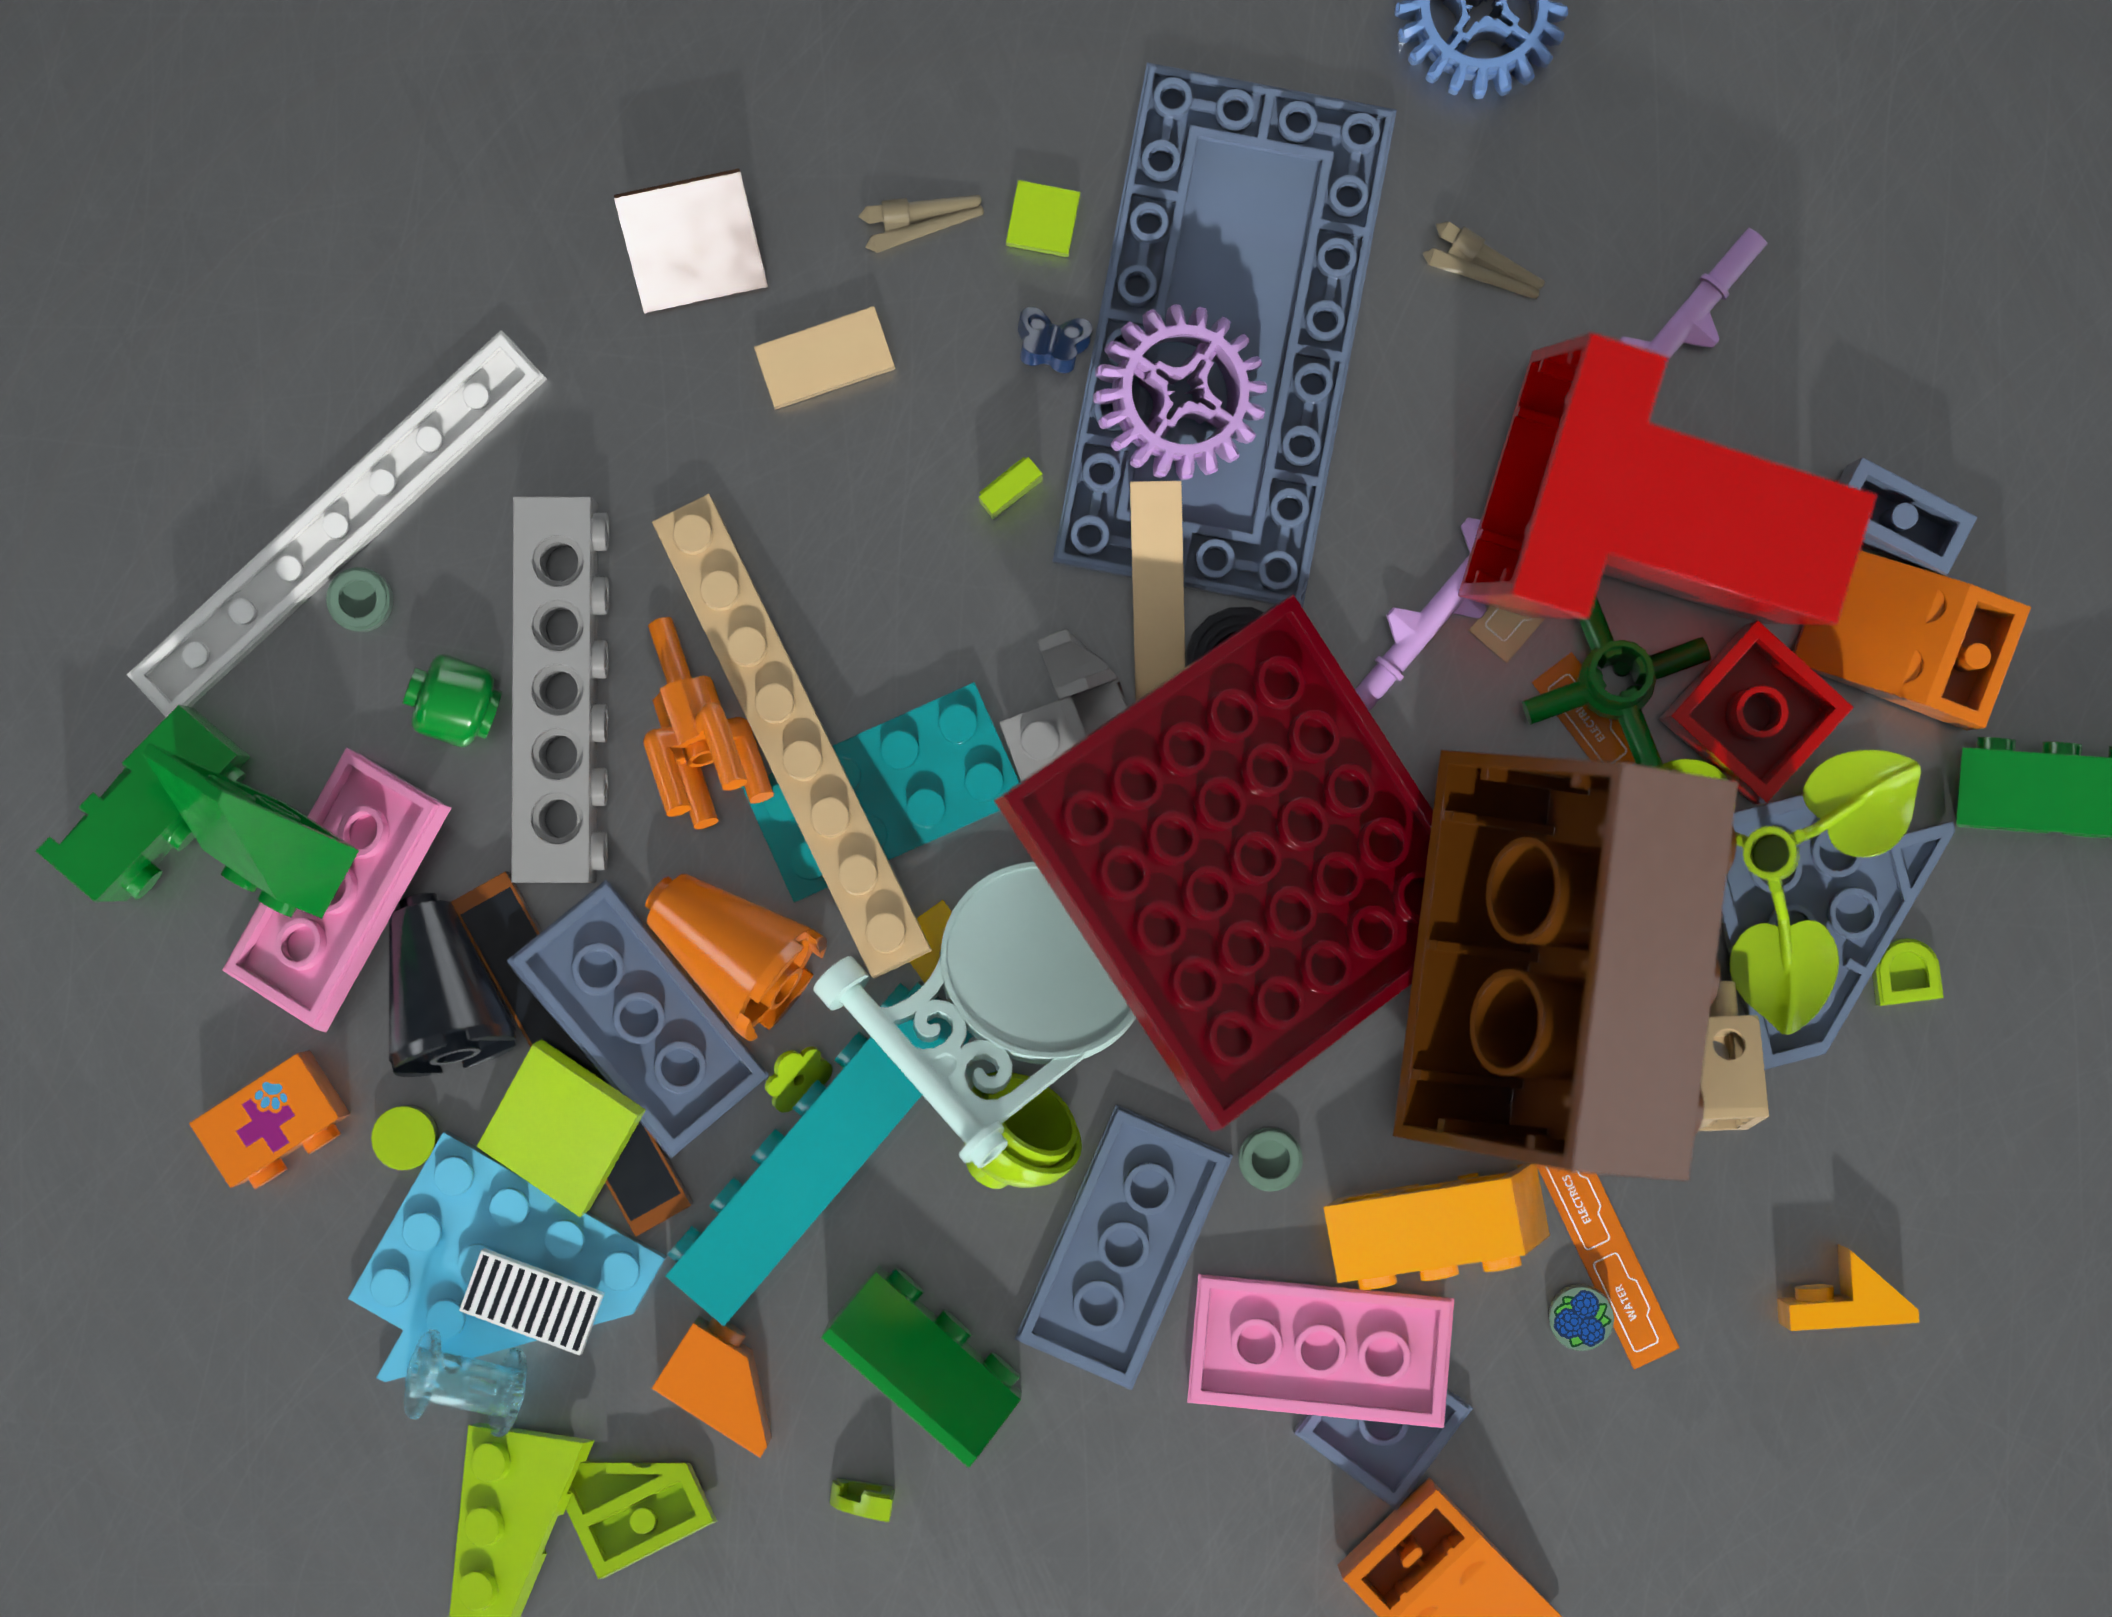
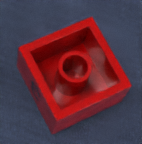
(1756, 712)

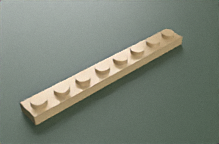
(792, 737)

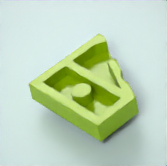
(634, 1510)

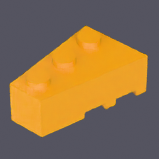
(1437, 1227)

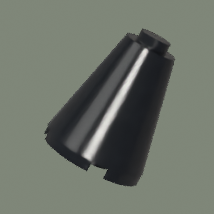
(440, 993)

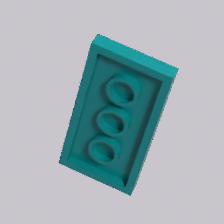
(913, 778)

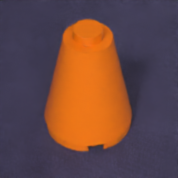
(734, 950)

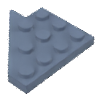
(1852, 896)

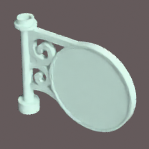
(1016, 983)

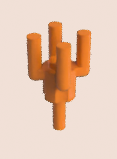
(696, 735)

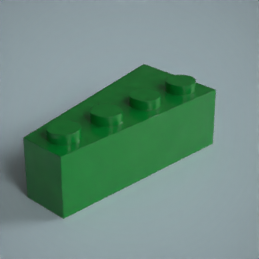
(2034, 789)

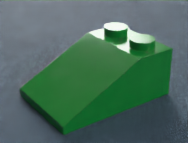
(256, 836)

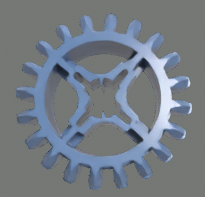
(1504, 30)

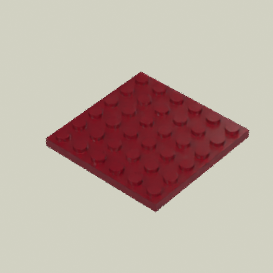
(1238, 859)

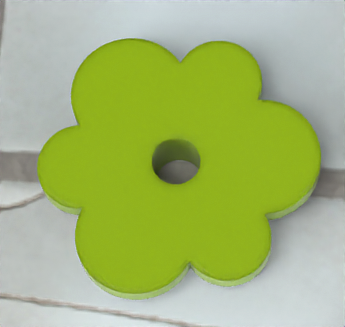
(795, 1075)

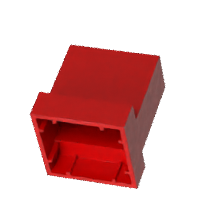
(1607, 493)

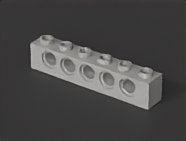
(538, 530)

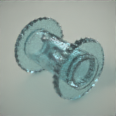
(465, 1383)

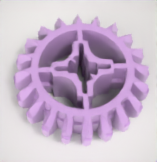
(1202, 408)

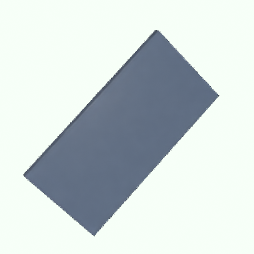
(1266, 219)

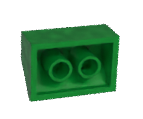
(924, 1363)

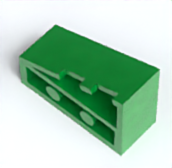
(134, 821)

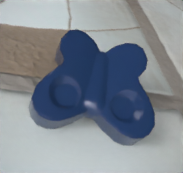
(1050, 342)

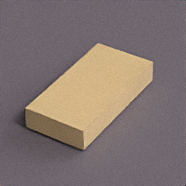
(824, 357)

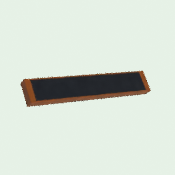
(498, 928)

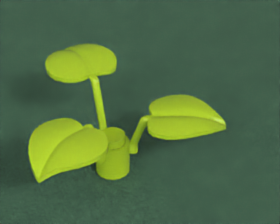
(1867, 809)

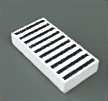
(531, 1301)

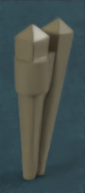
(912, 220)
(1478, 261)

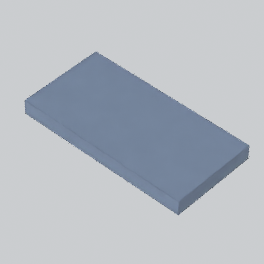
(638, 1017)
(1123, 1246)

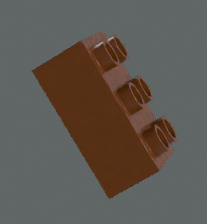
(1566, 962)

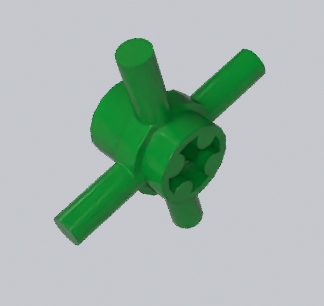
(1628, 705)

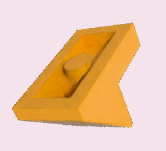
(1862, 1300)

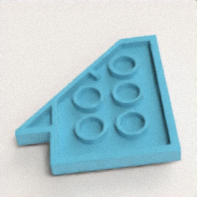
(473, 1204)

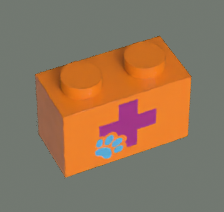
(270, 1120)

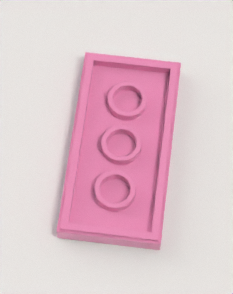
(313, 961)
(1321, 1350)

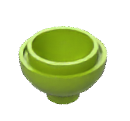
(1040, 1139)

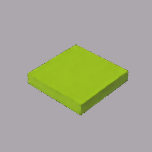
(561, 1128)

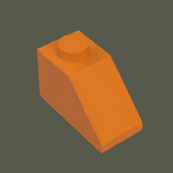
(718, 1383)

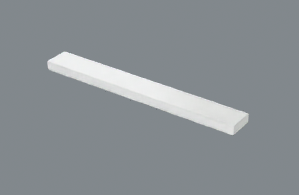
(337, 525)

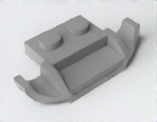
(1086, 700)

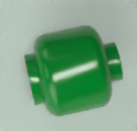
(452, 700)

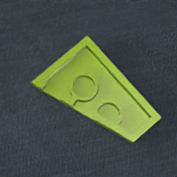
(506, 1514)

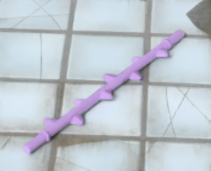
(1689, 325)

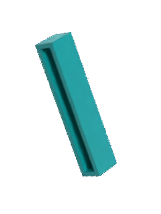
(798, 1172)

